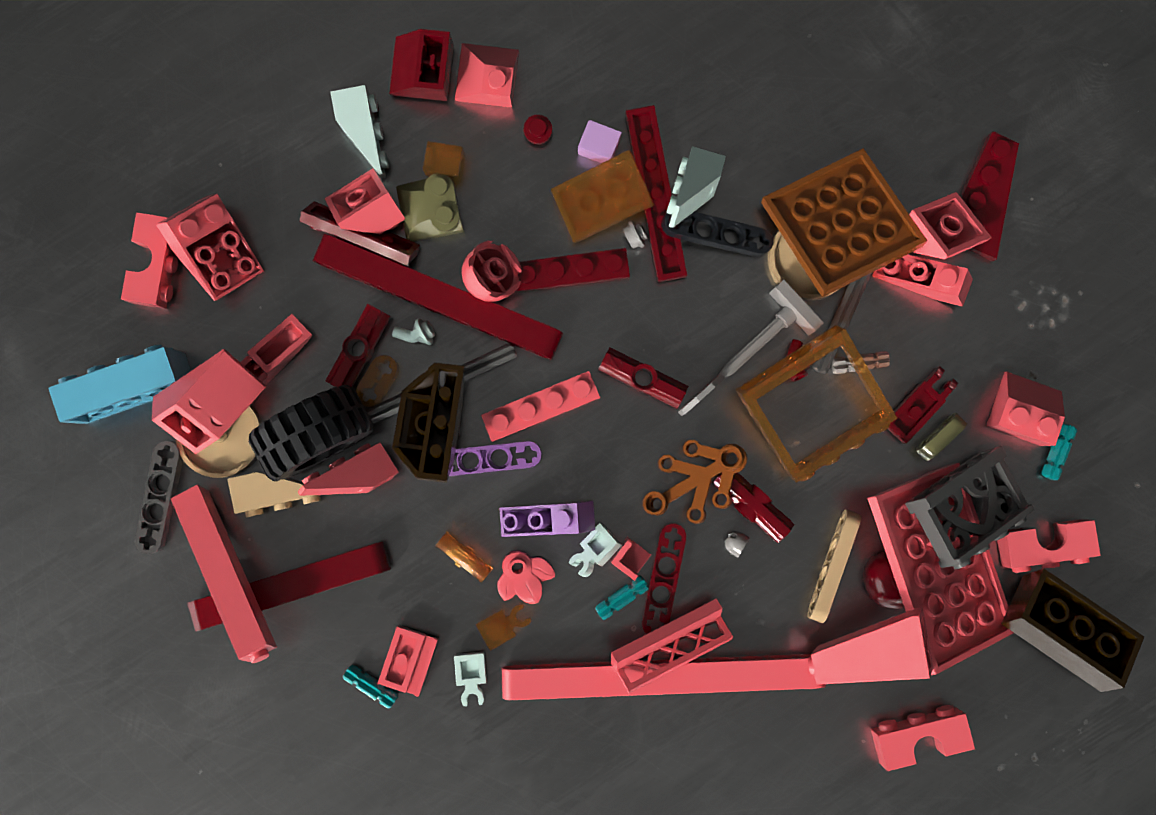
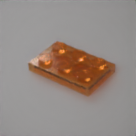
(602, 196)

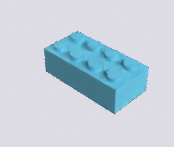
(118, 386)

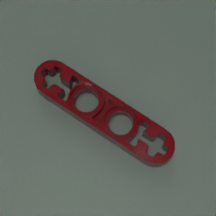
(659, 578)

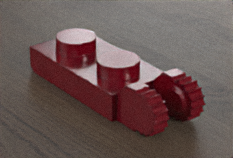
(920, 406)

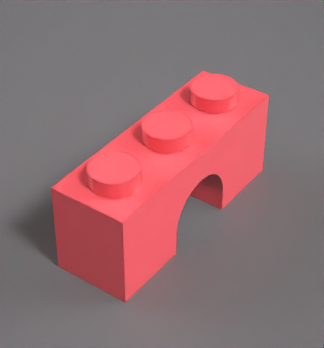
(153, 284)
(1072, 541)
(897, 740)

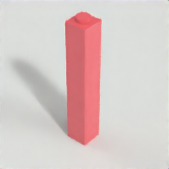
(224, 574)

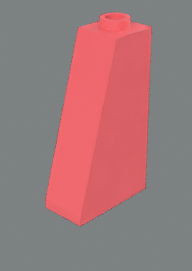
(879, 652)

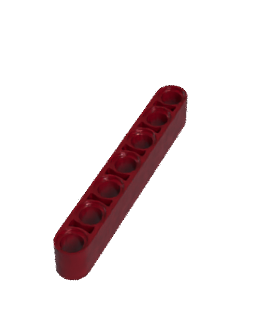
(301, 582)

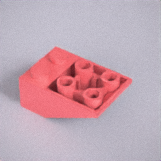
(211, 246)
(206, 401)

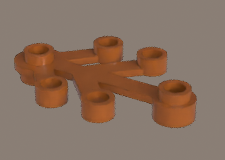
(700, 478)

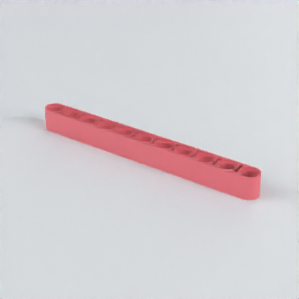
(697, 676)

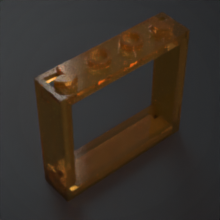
(791, 366)

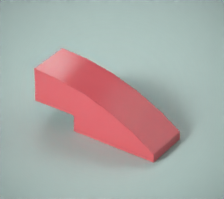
(276, 349)

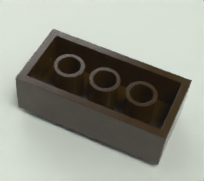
(1073, 630)

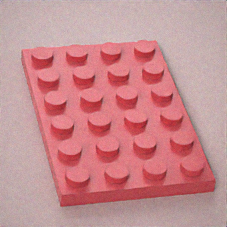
(959, 605)

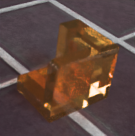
(442, 159)

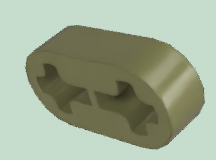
(941, 437)

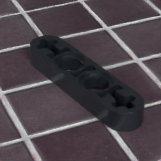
(716, 237)

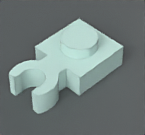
(598, 548)
(471, 671)

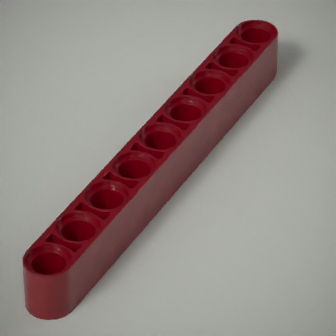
(437, 296)

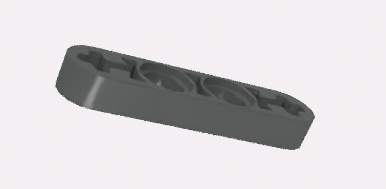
(154, 495)

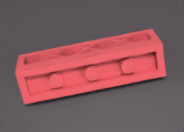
(665, 636)

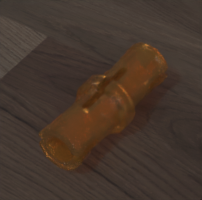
(463, 557)

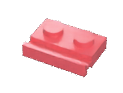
(408, 661)

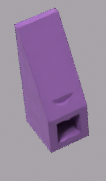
(547, 519)

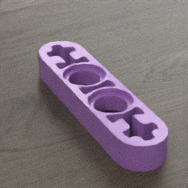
(485, 463)

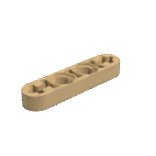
(834, 566)

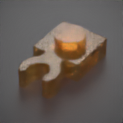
(499, 627)

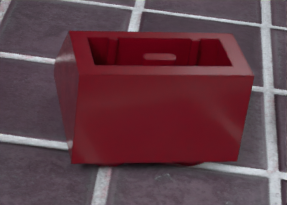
(422, 65)

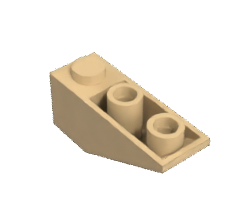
(255, 491)

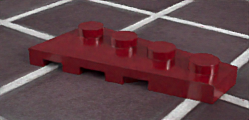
(989, 189)

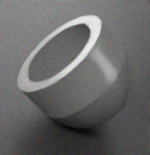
(736, 543)

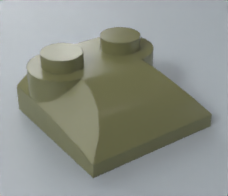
(430, 208)

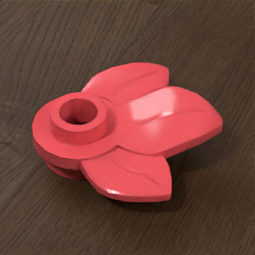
(527, 580)

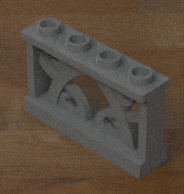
(932, 503)

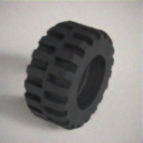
(310, 432)

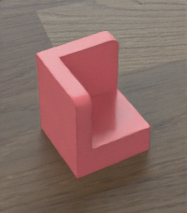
(630, 558)

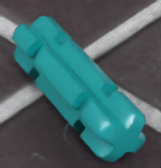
(1059, 453)
(622, 597)
(370, 686)

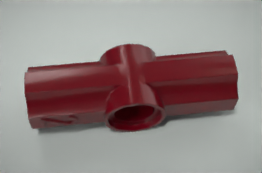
(367, 330)
(661, 386)
(757, 507)

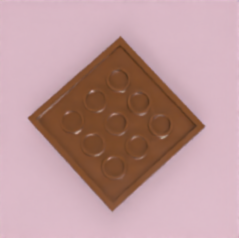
(843, 222)

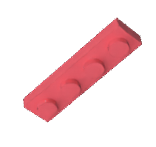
(540, 406)

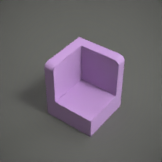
(599, 142)

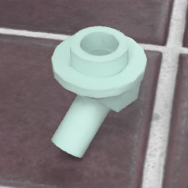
(422, 332)

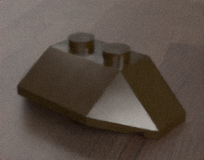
(430, 422)

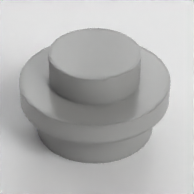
(635, 234)

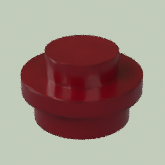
(537, 129)

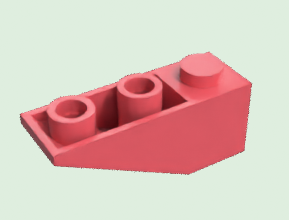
(928, 278)
(357, 475)

